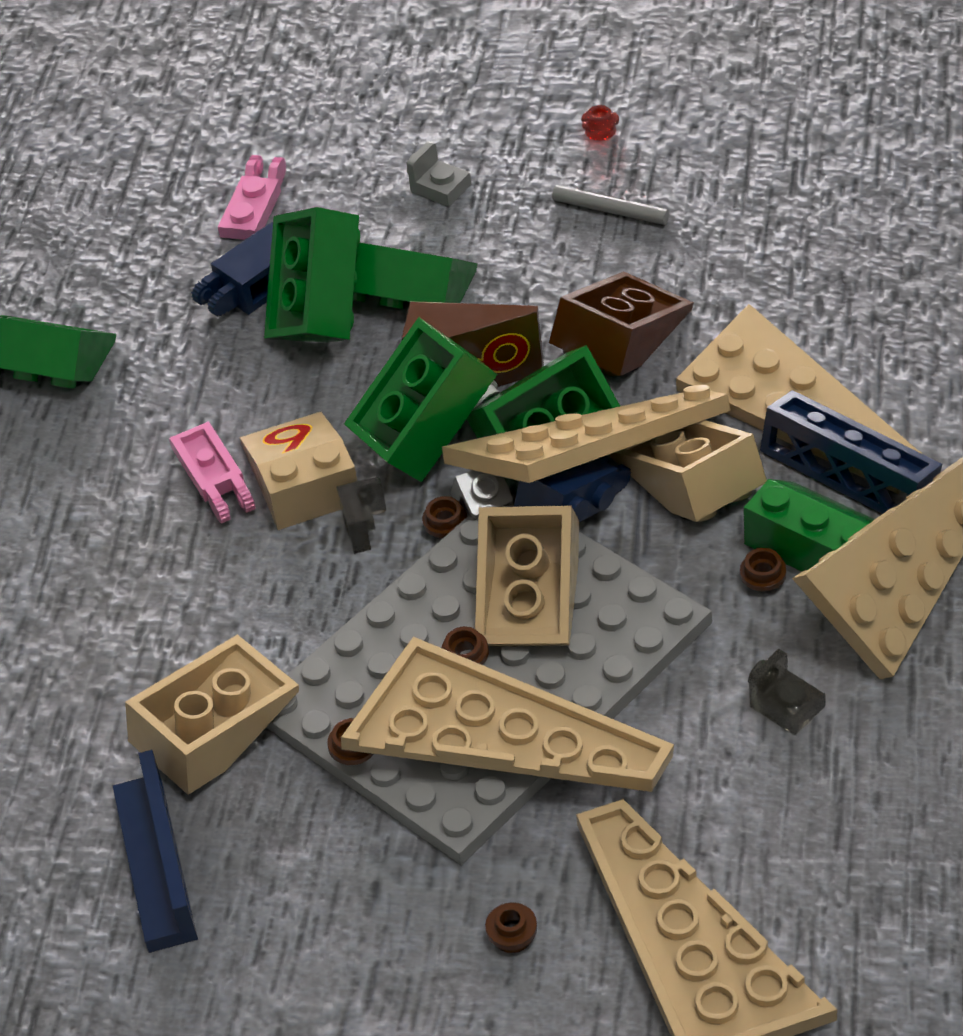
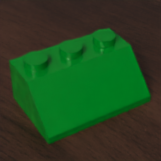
(312, 276)
(409, 276)
(52, 350)
(561, 387)
(419, 400)
(798, 523)

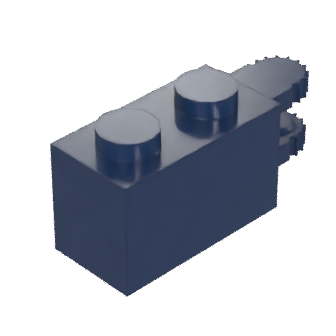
(238, 276)
(584, 487)

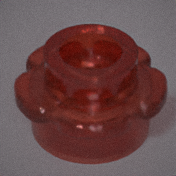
(599, 122)

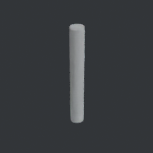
(610, 205)

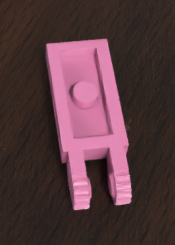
(252, 199)
(211, 469)

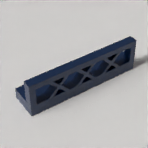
(845, 445)
(154, 859)

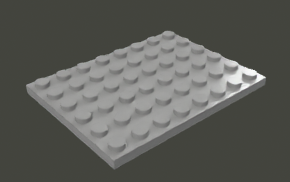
(620, 641)

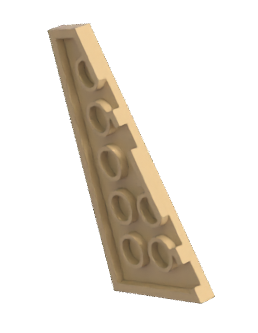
(761, 365)
(578, 438)
(892, 572)
(476, 717)
(691, 944)

